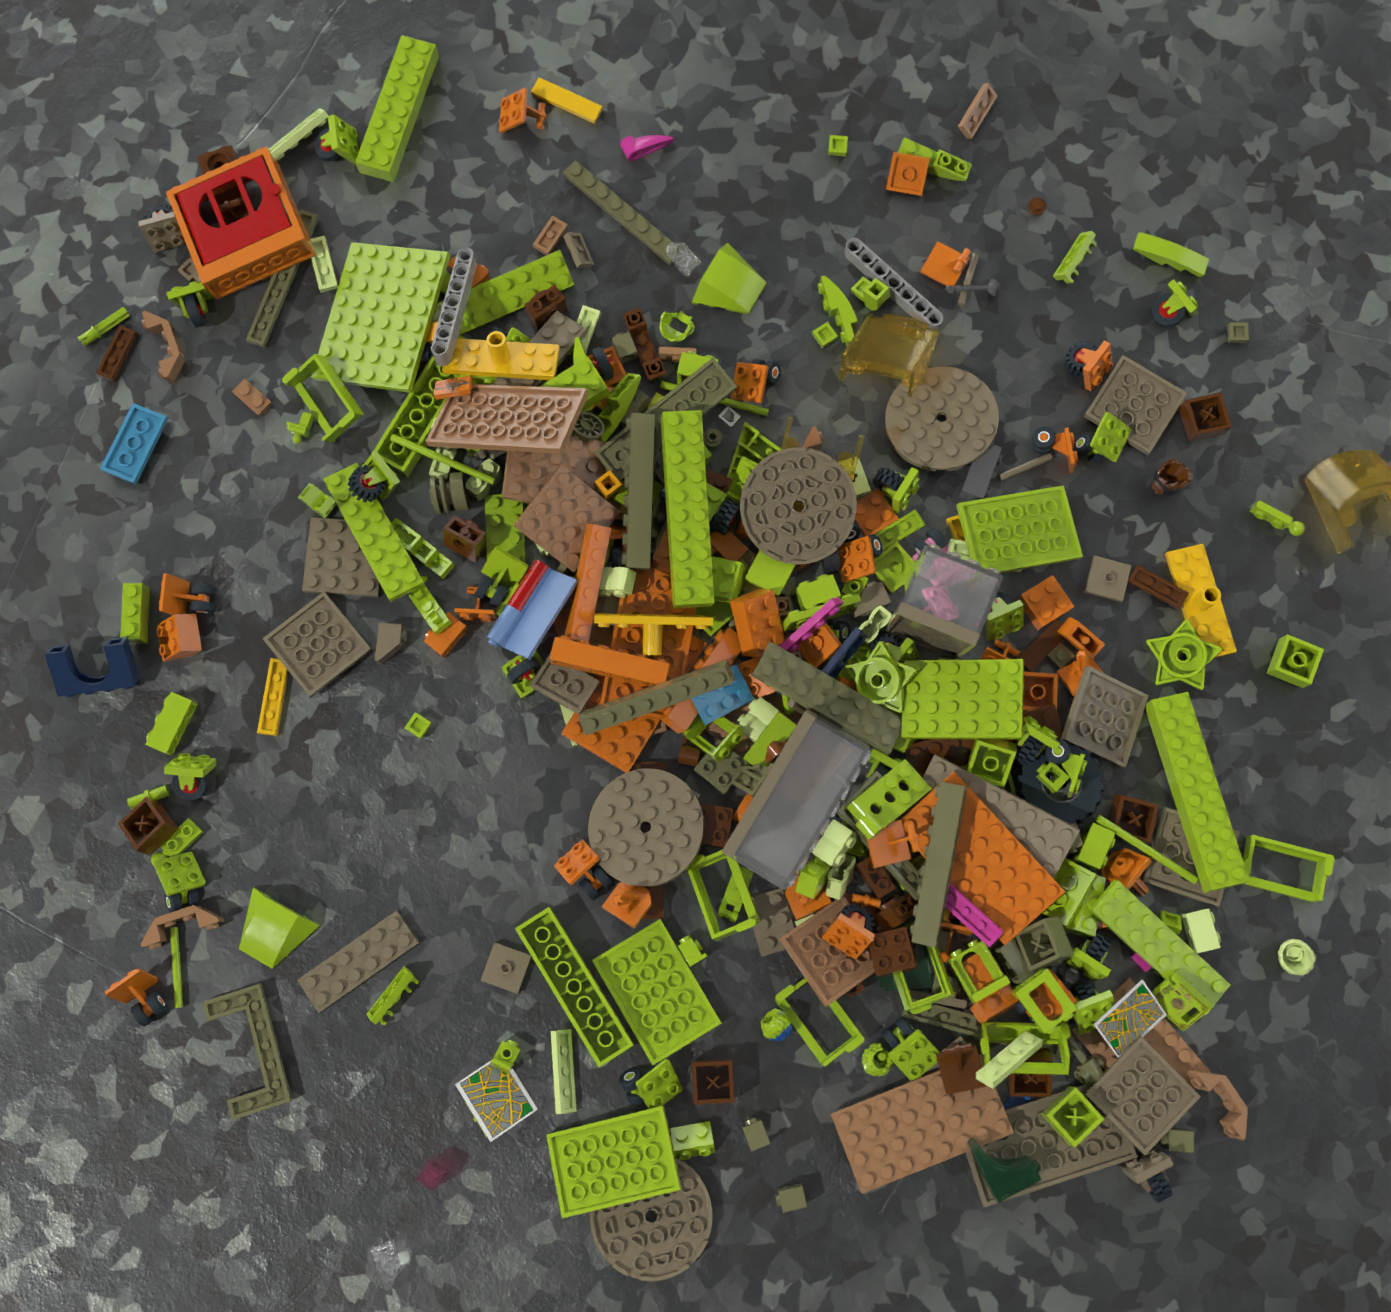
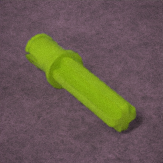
(104, 326)

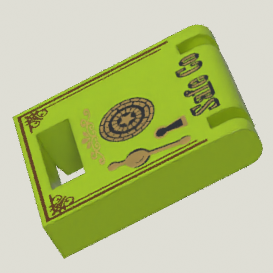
(1179, 997)

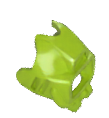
(672, 334)

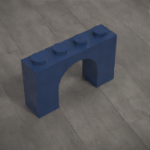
(72, 681)

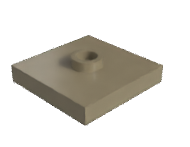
(1107, 578)
(506, 968)

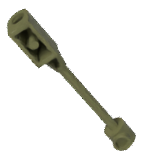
(1013, 962)

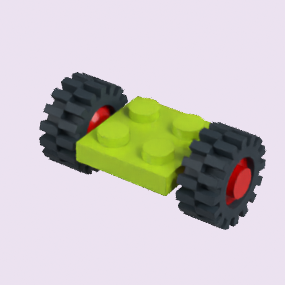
(724, 513)

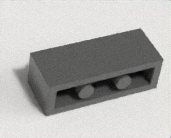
(980, 474)

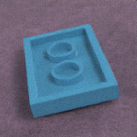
(723, 700)

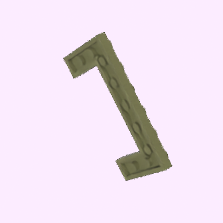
(903, 871)
(277, 1088)

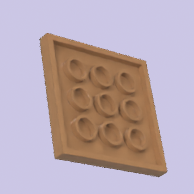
(560, 514)
(822, 964)

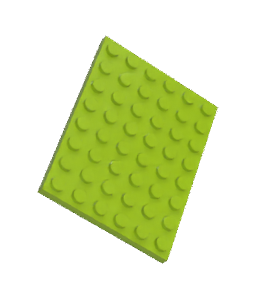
(382, 315)

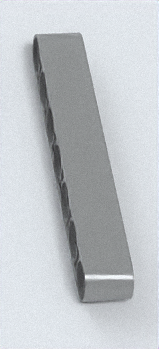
(890, 276)
(454, 307)

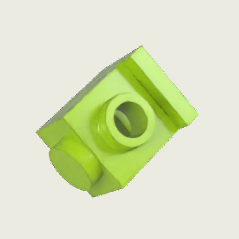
(860, 583)
(1059, 776)
(691, 950)
(505, 1063)

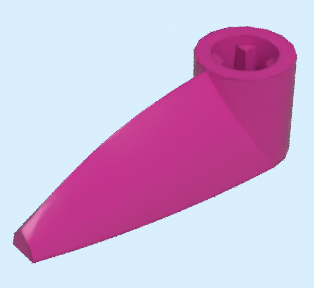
(639, 147)

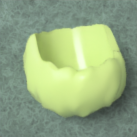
(1296, 957)

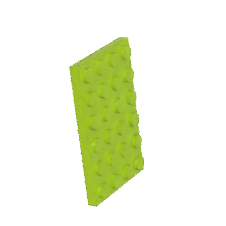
(1020, 530)
(964, 700)
(656, 992)
(613, 1162)

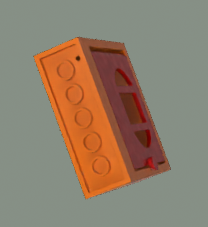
(249, 247)

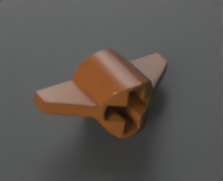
(773, 750)

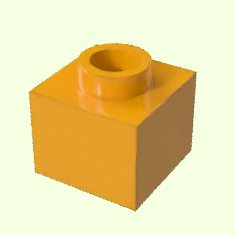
(608, 479)

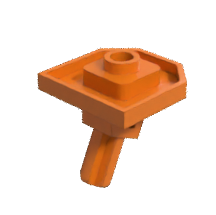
(1071, 674)
(1127, 868)
(628, 903)
(803, 905)

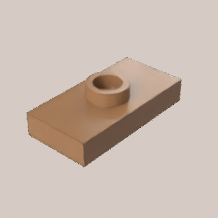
(673, 353)

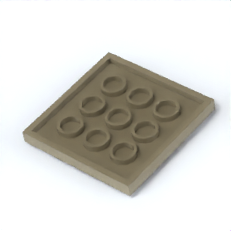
(1137, 400)
(336, 561)
(317, 644)
(1104, 716)
(1172, 843)
(1142, 1095)

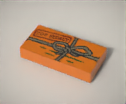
(453, 387)

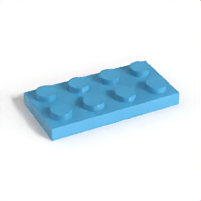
(134, 443)

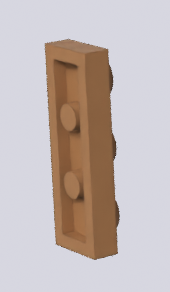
(977, 111)

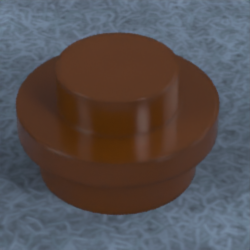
(1036, 206)

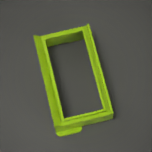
(296, 377)
(1323, 868)
(704, 901)
(943, 978)
(1007, 1032)
(852, 1043)

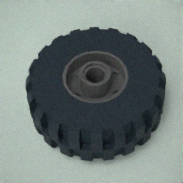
(1068, 809)

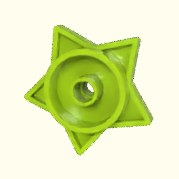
(1185, 642)
(893, 673)

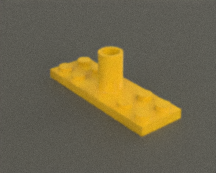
(503, 359)
(1203, 605)
(653, 626)

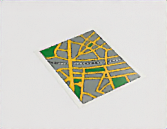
(1130, 1018)
(496, 1099)

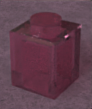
(431, 1174)

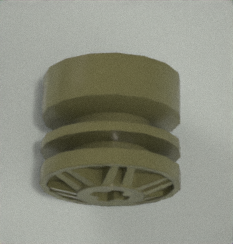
(449, 493)

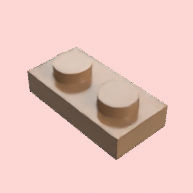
(550, 235)
(252, 397)

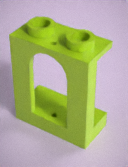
(723, 750)
(981, 949)
(1021, 993)

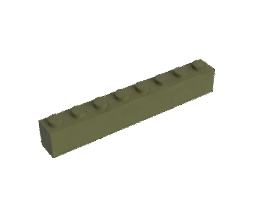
(639, 491)
(656, 697)
(939, 863)

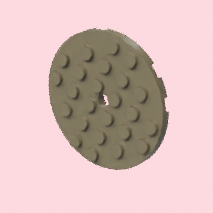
(949, 444)
(827, 502)
(674, 834)
(661, 1246)

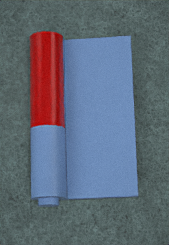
(531, 610)

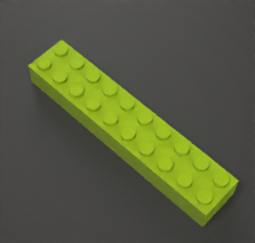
(687, 509)
(1196, 793)

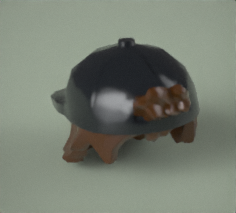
(1171, 478)

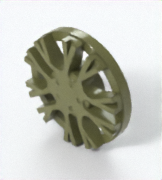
(587, 426)

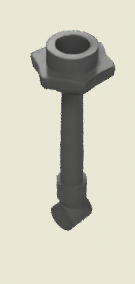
(992, 287)

